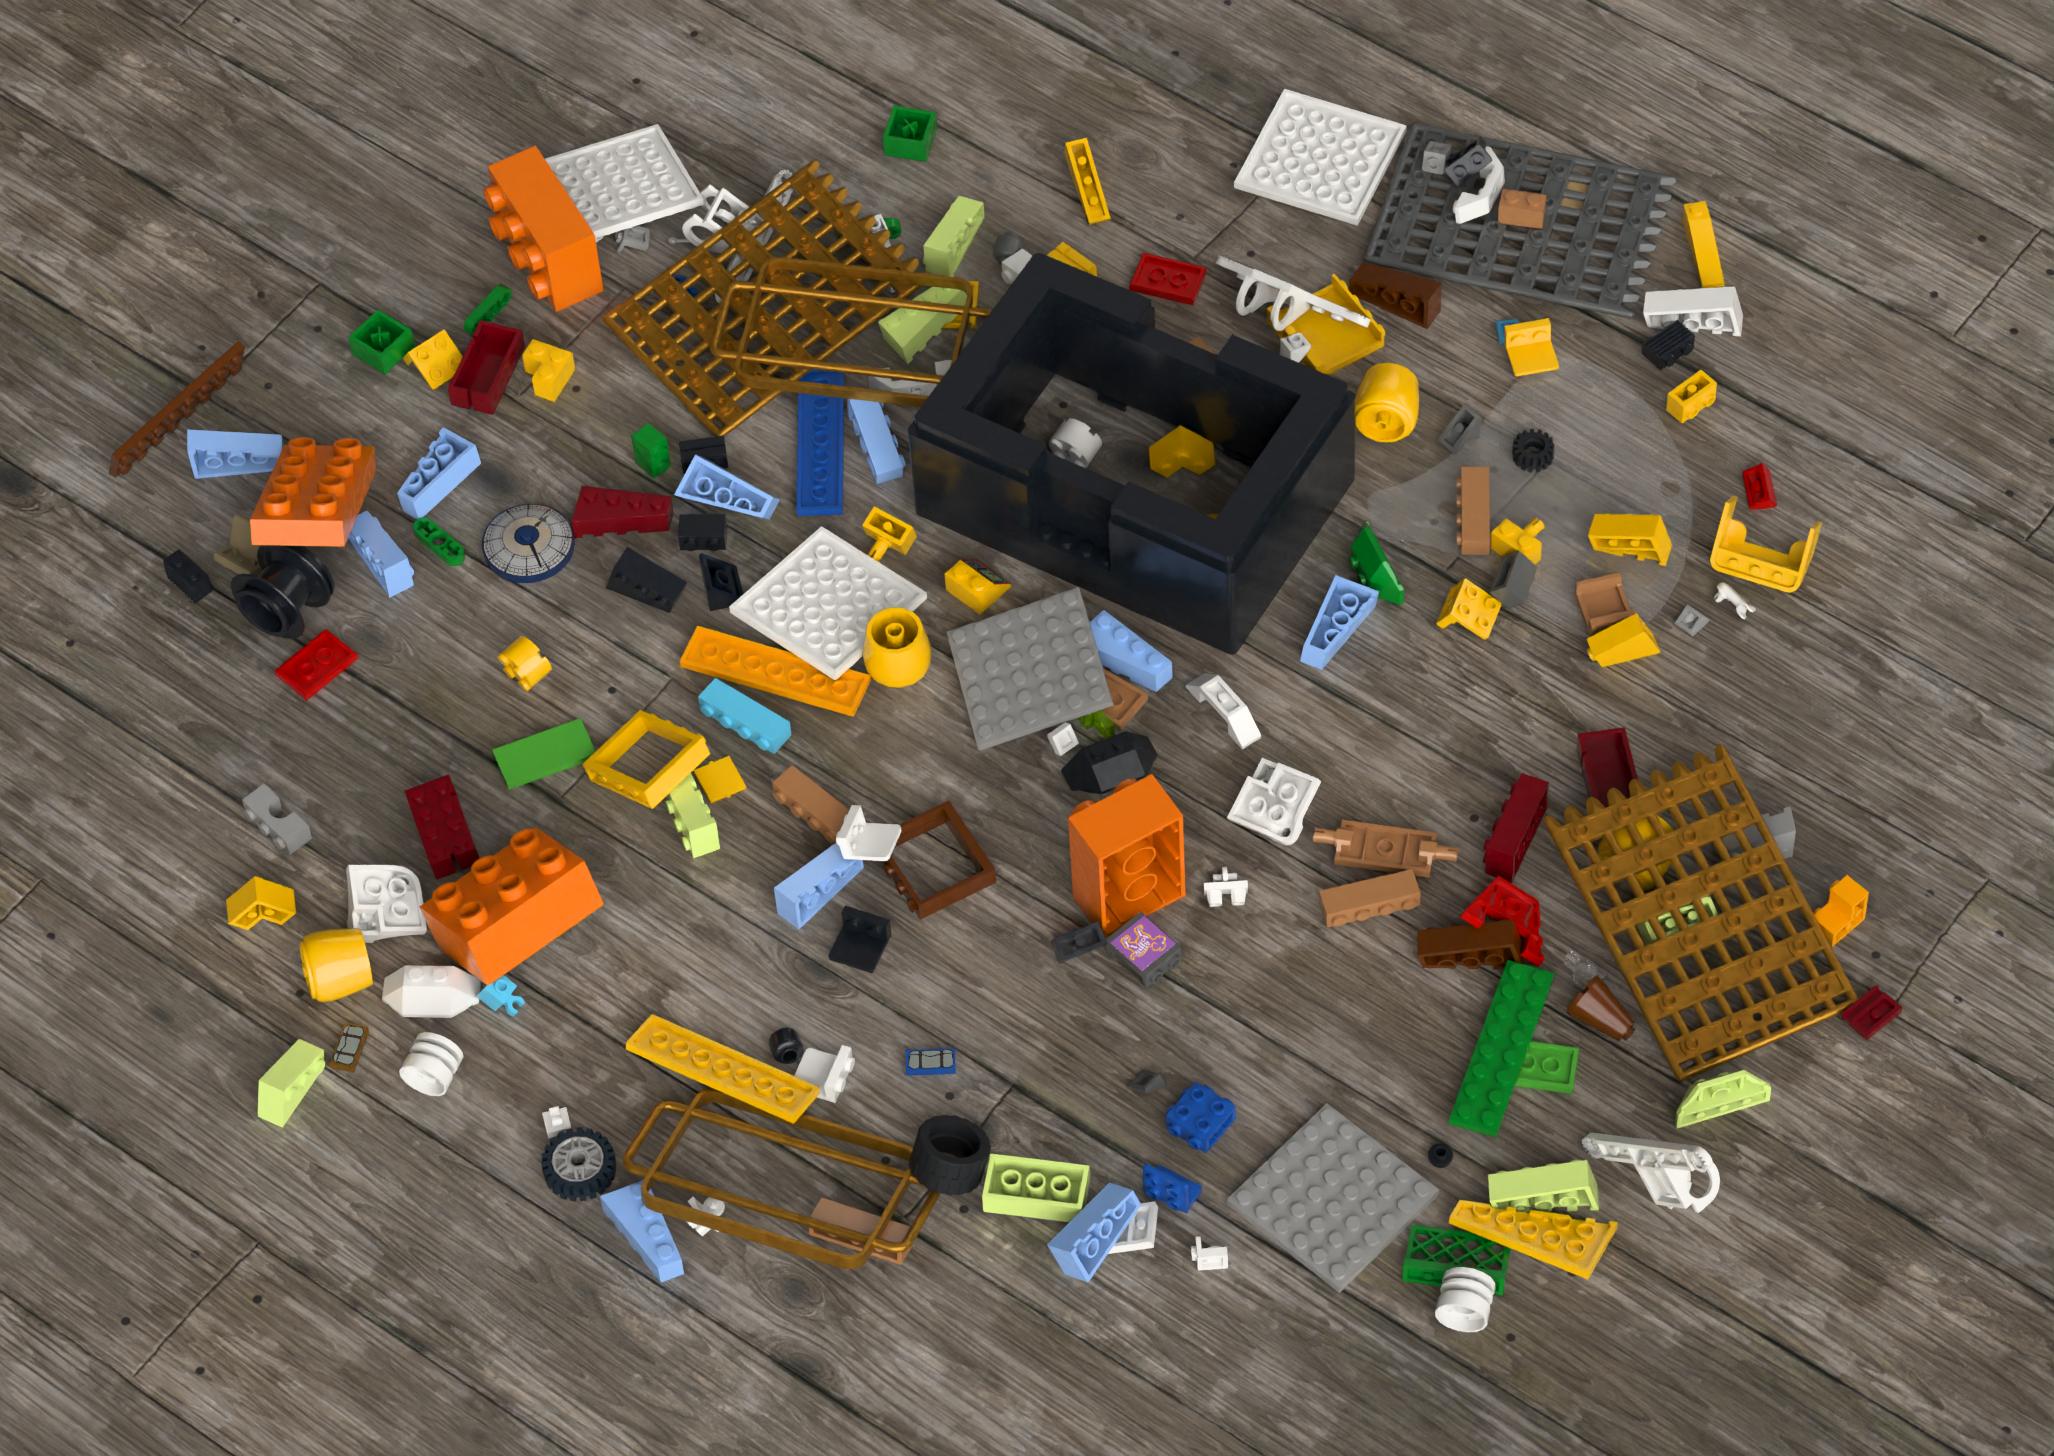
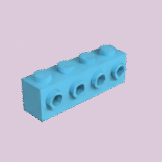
(744, 716)

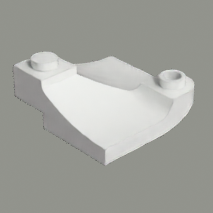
(1274, 801)
(384, 901)

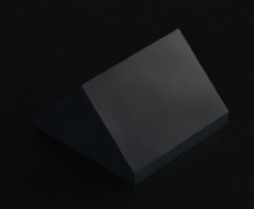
(720, 582)

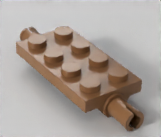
(1385, 847)

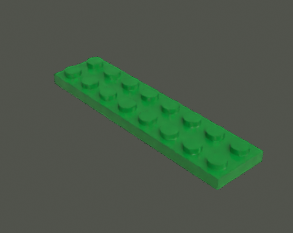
(1501, 1049)

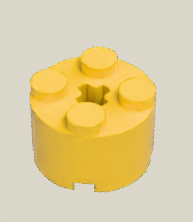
(524, 663)

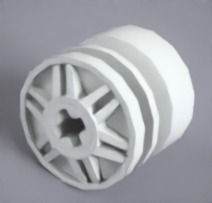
(431, 1064)
(1465, 1299)

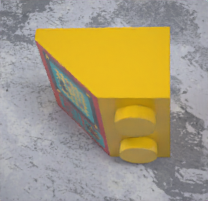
(975, 584)

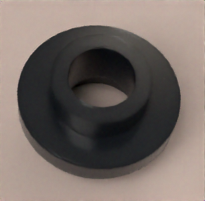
(1440, 1161)

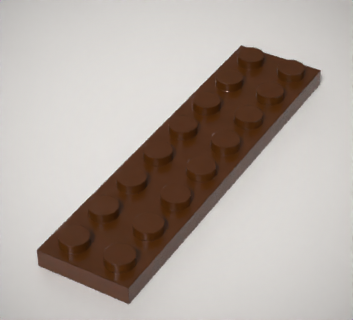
(174, 411)

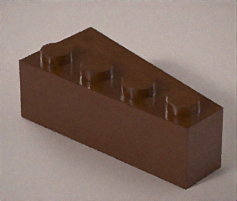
(1398, 293)

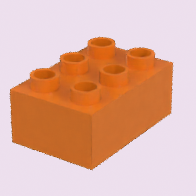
(543, 229)
(1127, 853)
(511, 904)

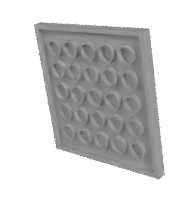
(1029, 668)
(1333, 1197)

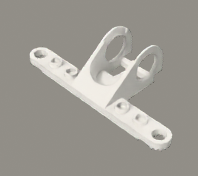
(737, 208)
(1278, 291)
(1660, 1166)

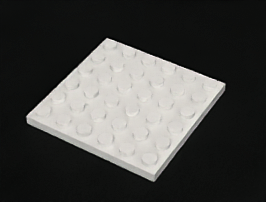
(1320, 157)
(626, 180)
(823, 601)

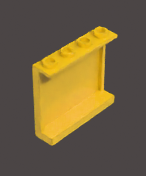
(1332, 341)

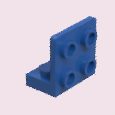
(1170, 1187)

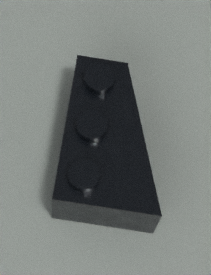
(645, 581)

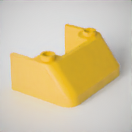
(1757, 563)

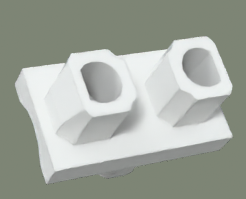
(1215, 889)
(710, 1206)

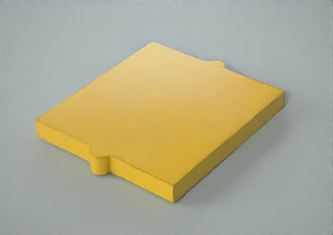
(719, 779)

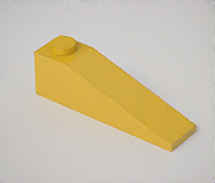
(1086, 180)
(1702, 244)

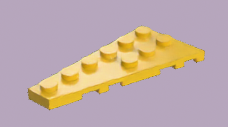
(1539, 1234)

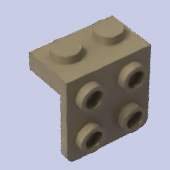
(240, 553)

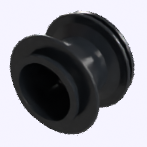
(287, 582)

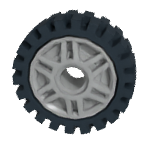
(581, 1180)

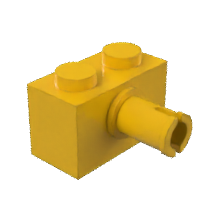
(888, 533)
(1510, 538)

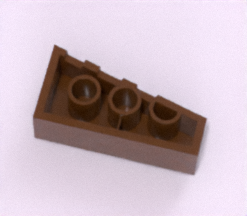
(1470, 946)

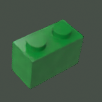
(651, 450)

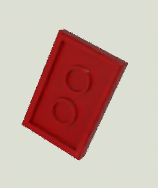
(1168, 279)
(316, 664)

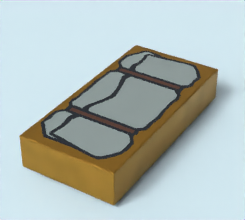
(349, 1047)

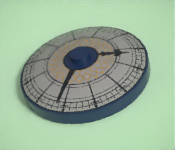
(528, 543)

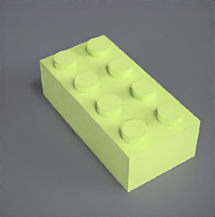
(1035, 1188)

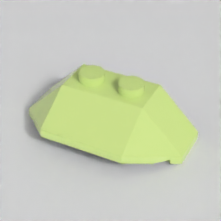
(1721, 1096)

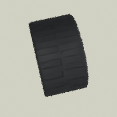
(948, 1173)

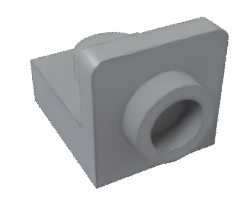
(1435, 157)
(634, 237)

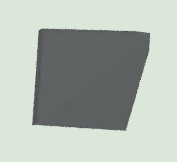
(1147, 1082)

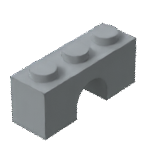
(286, 832)

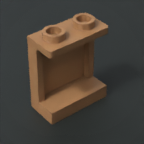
(1602, 602)

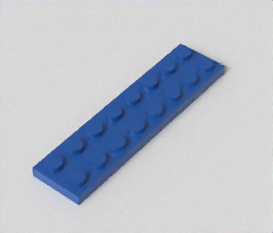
(820, 449)

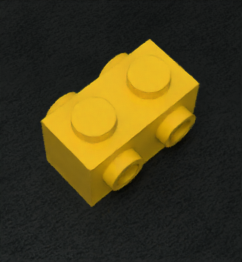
(1691, 396)

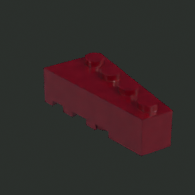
(620, 511)

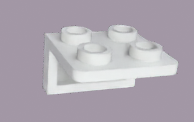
(866, 840)
(826, 1071)

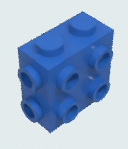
(1200, 1117)

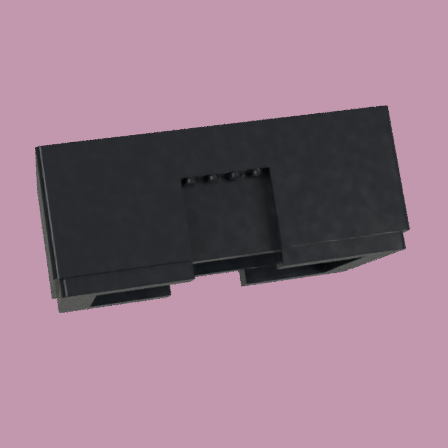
(1118, 538)

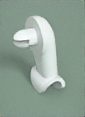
(1730, 594)

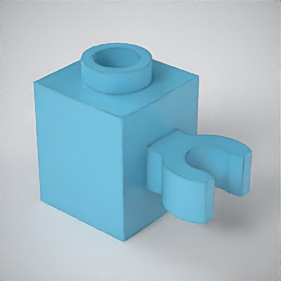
(499, 994)

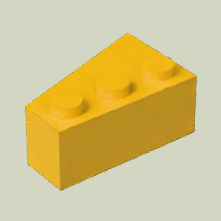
(1631, 534)

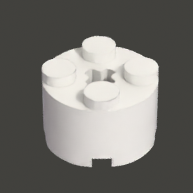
(1075, 442)

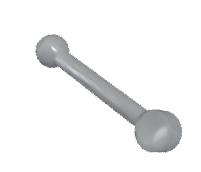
(672, 240)

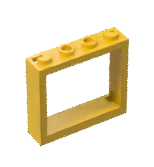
(666, 779)

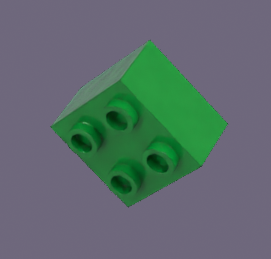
(910, 133)
(381, 341)

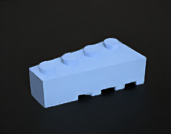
(876, 439)
(438, 473)
(718, 487)
(381, 554)

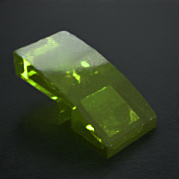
(1100, 721)

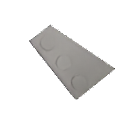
(1781, 828)

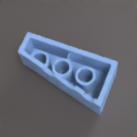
(232, 452)
(1338, 618)
(1129, 654)
(814, 885)
(644, 1230)
(1094, 1231)

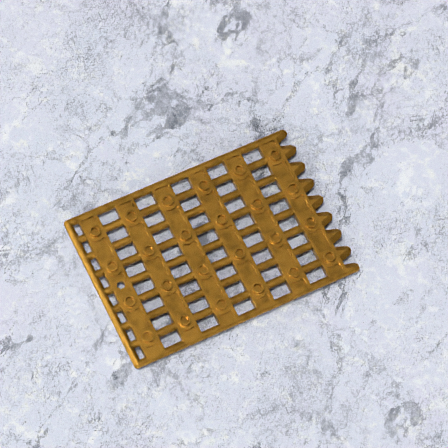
(766, 326)
(1711, 931)

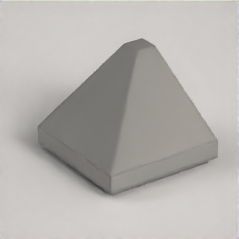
(1691, 620)

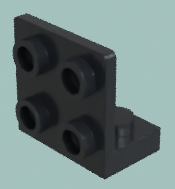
(861, 939)

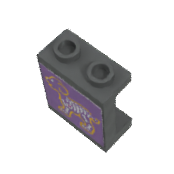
(1144, 948)

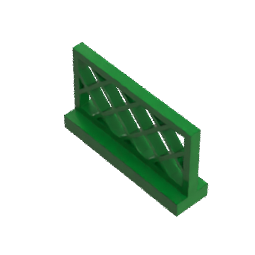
(1431, 1272)

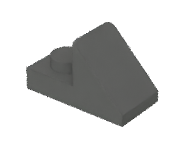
(1463, 425)

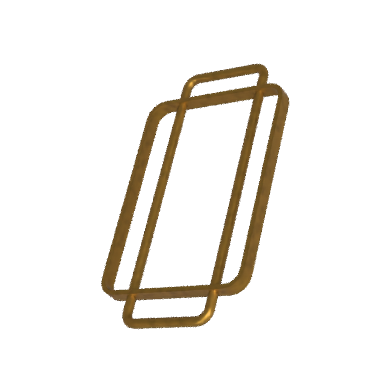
(846, 271)
(759, 1235)

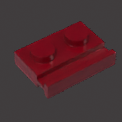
(1871, 1012)

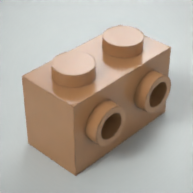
(1522, 208)

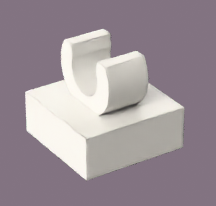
(1062, 739)
(556, 1121)

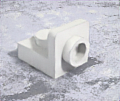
(1209, 1258)

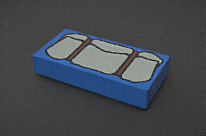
(930, 1062)

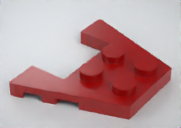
(1508, 902)

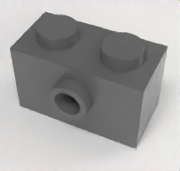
(1513, 579)

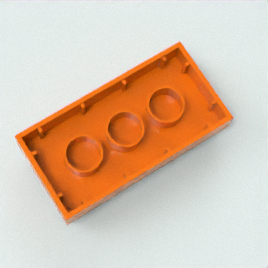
(313, 493)

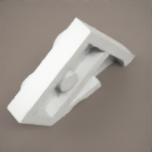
(1140, 1230)

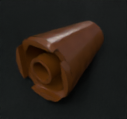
(1601, 1010)

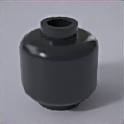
(786, 1045)

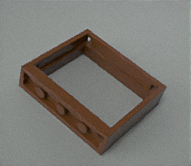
(923, 823)

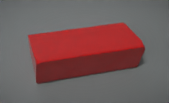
(1759, 487)

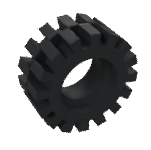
(1533, 439)

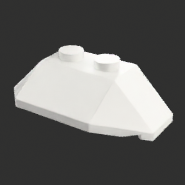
(430, 991)

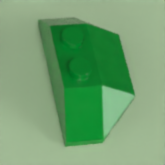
(1373, 566)

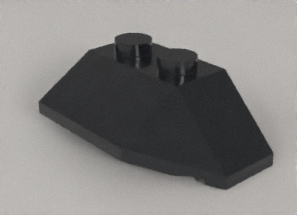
(1109, 762)

